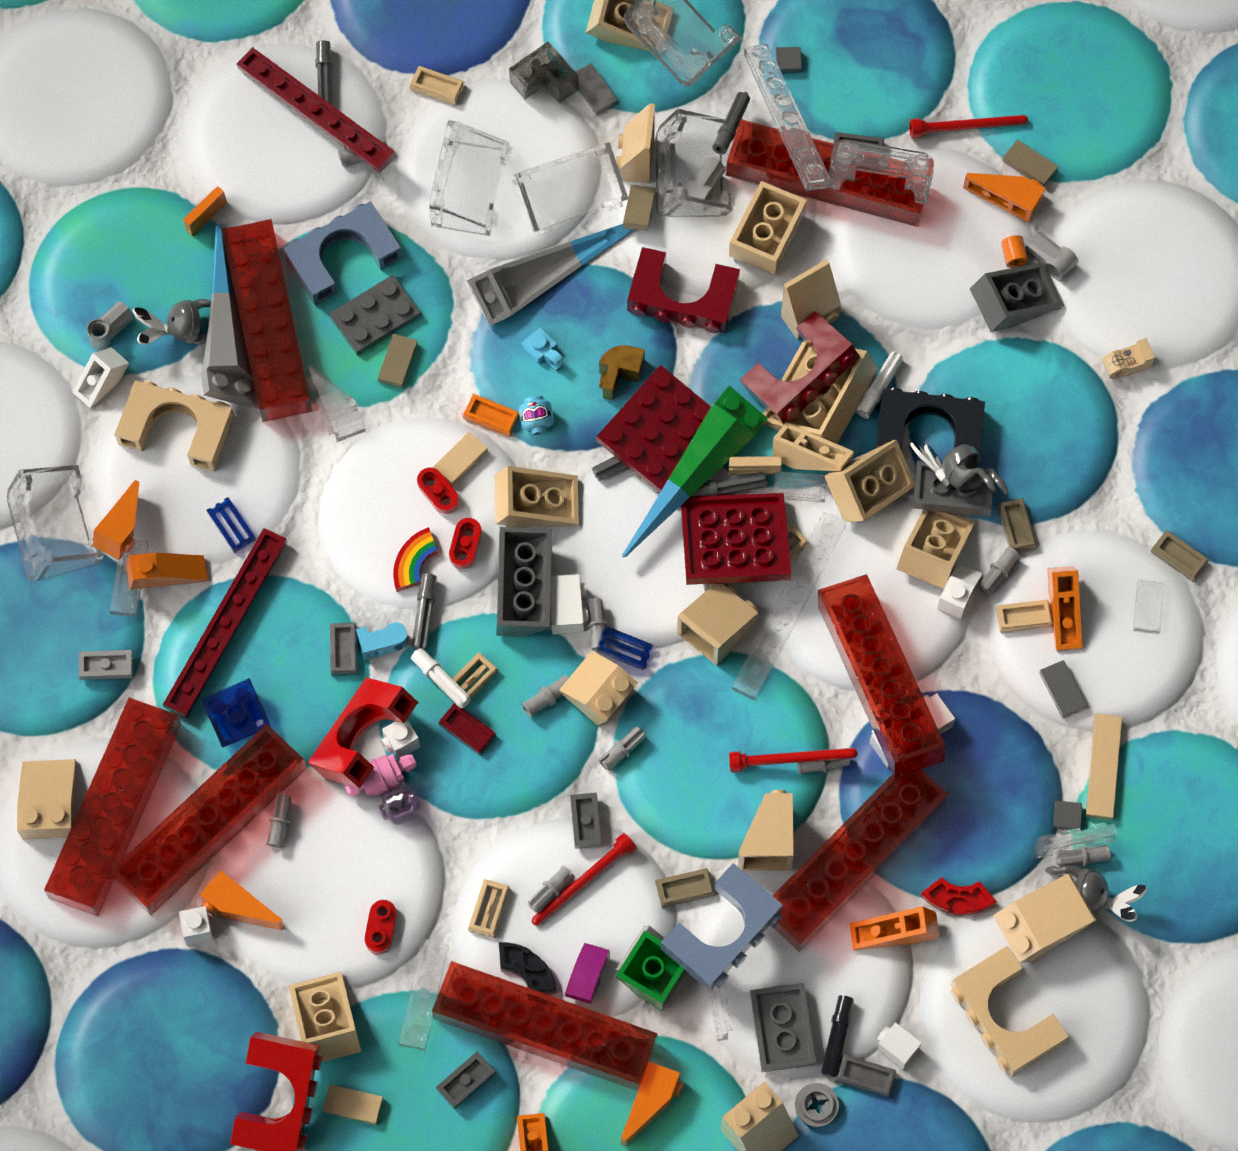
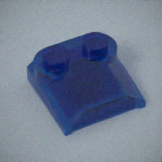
(235, 712)

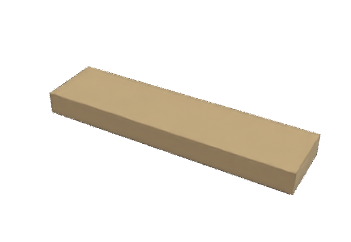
(1103, 766)

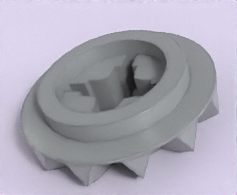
(821, 1093)

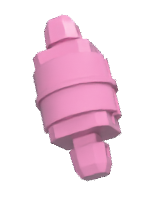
(384, 776)

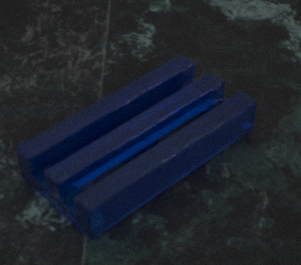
(219, 508)
(640, 664)

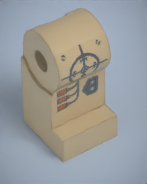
(1129, 360)

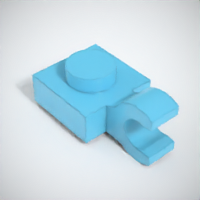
(542, 348)

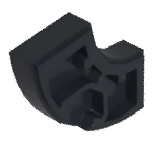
(528, 966)

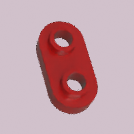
(439, 491)
(465, 544)
(380, 926)

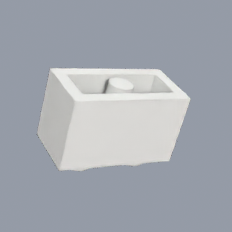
(566, 604)

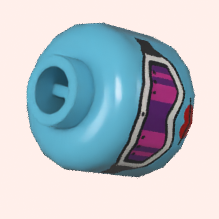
(536, 415)

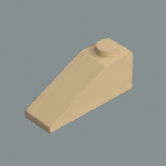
(808, 451)

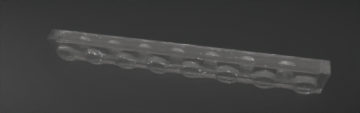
(787, 117)
(789, 606)

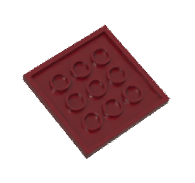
(655, 427)
(735, 539)

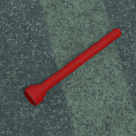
(919, 128)
(742, 761)
(623, 846)

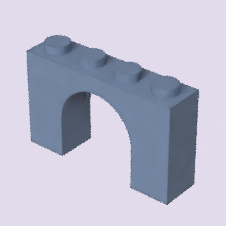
(359, 225)
(711, 963)

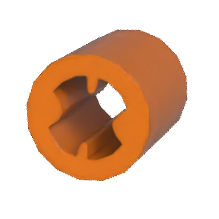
(1014, 251)

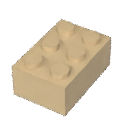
(767, 227)

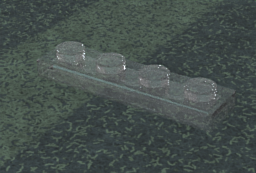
(423, 994)

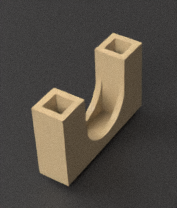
(150, 402)
(1013, 1049)

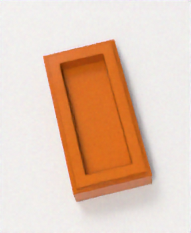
(204, 211)
(491, 415)

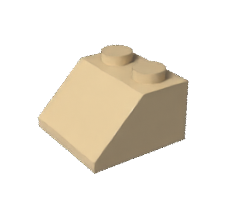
(598, 687)

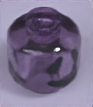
(400, 805)

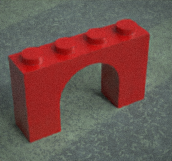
(371, 702)
(298, 1063)

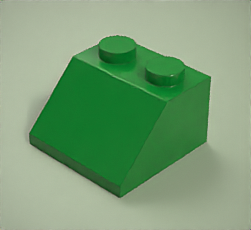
(651, 972)

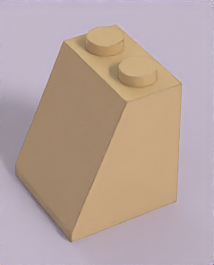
(716, 622)
(770, 836)
(759, 1122)

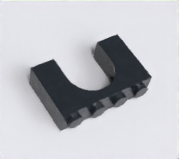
(900, 407)

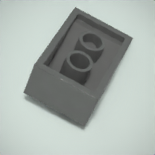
(1015, 296)

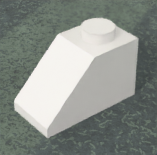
(100, 376)
(959, 590)

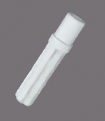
(874, 394)
(433, 670)

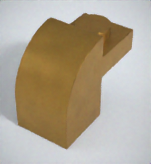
(617, 363)

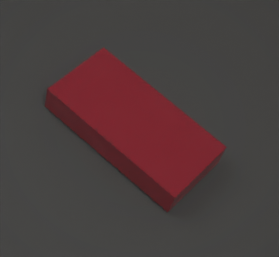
(467, 729)

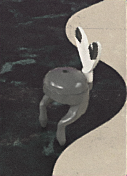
(182, 323)
(959, 468)
(1095, 891)

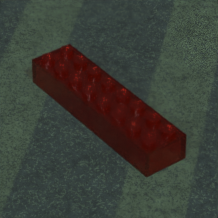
(762, 156)
(267, 320)
(881, 676)
(113, 806)
(208, 819)
(855, 854)
(544, 1025)

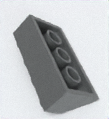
(523, 581)

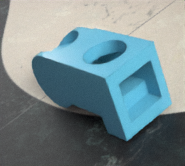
(382, 641)

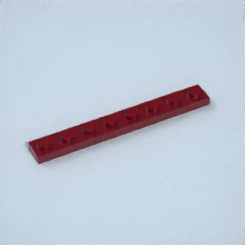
(316, 110)
(225, 623)

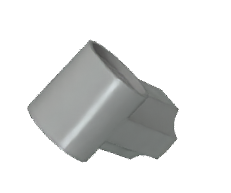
(706, 179)
(1057, 259)
(110, 324)

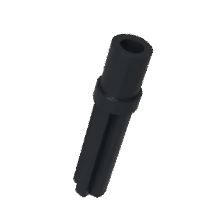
(840, 1024)

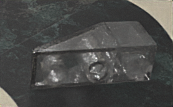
(340, 408)

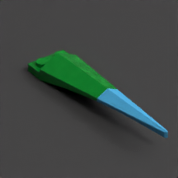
(720, 436)

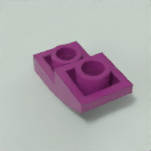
(587, 972)

